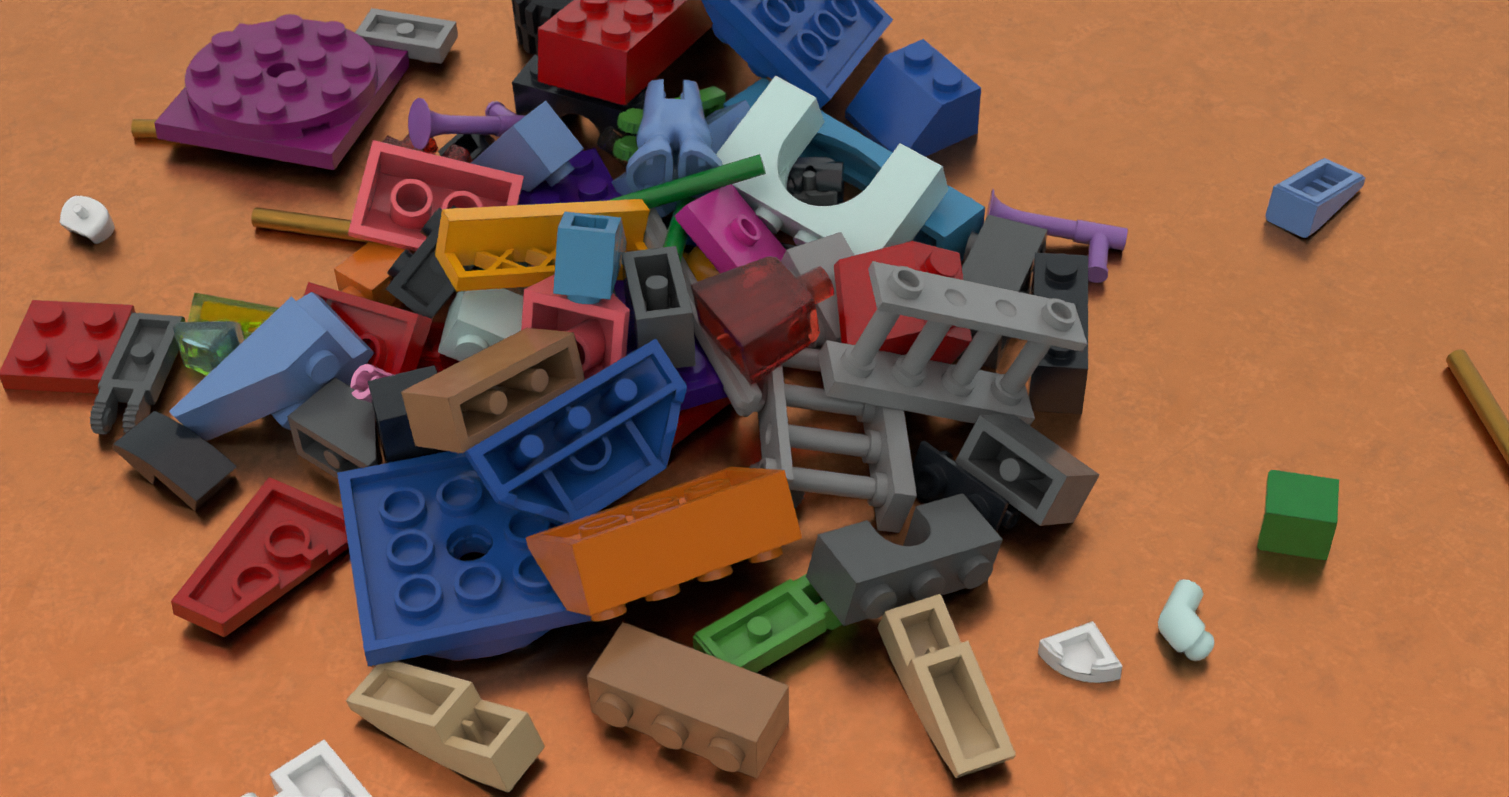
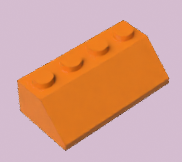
(667, 540)

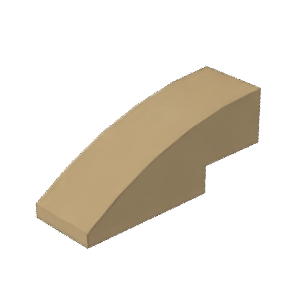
(945, 686)
(449, 722)

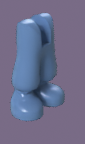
(666, 128)

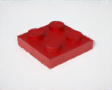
(64, 346)

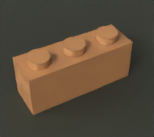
(492, 389)
(689, 700)

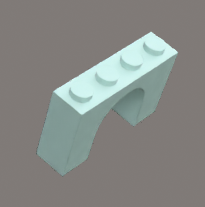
(879, 217)

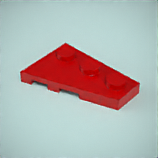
(389, 331)
(261, 557)

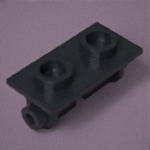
(940, 477)

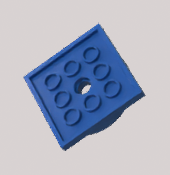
(800, 40)
(412, 591)

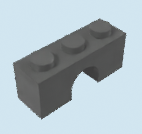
(866, 575)

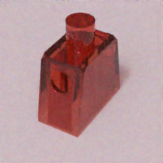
(761, 313)

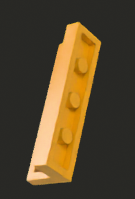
(520, 233)

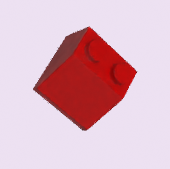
(858, 303)

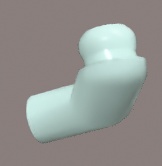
(1181, 624)

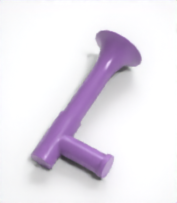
(427, 124)
(1097, 235)

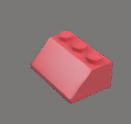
(408, 186)

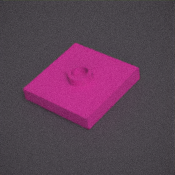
(728, 229)

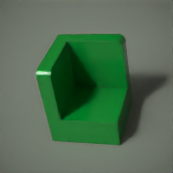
(1299, 514)

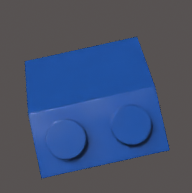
(916, 101)

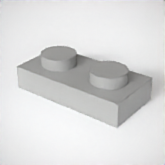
(421, 36)

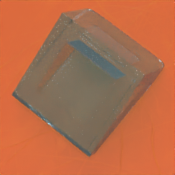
(207, 343)

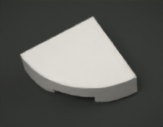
(1081, 654)

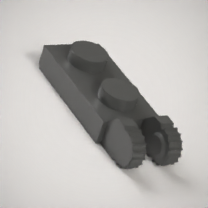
(136, 371)

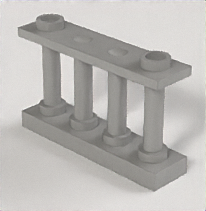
(939, 388)
(883, 446)

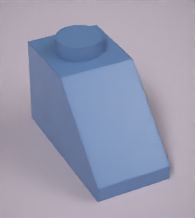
(534, 148)

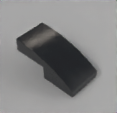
(177, 457)

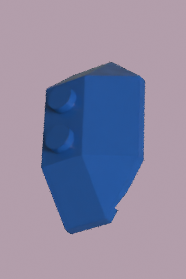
(587, 442)

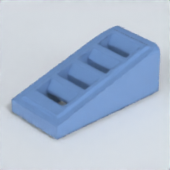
(1312, 196)

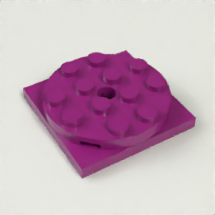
(283, 91)

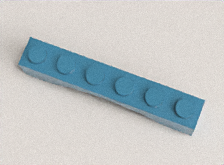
(863, 158)

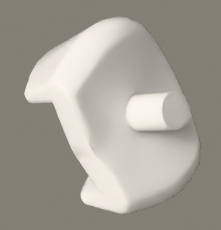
(87, 218)

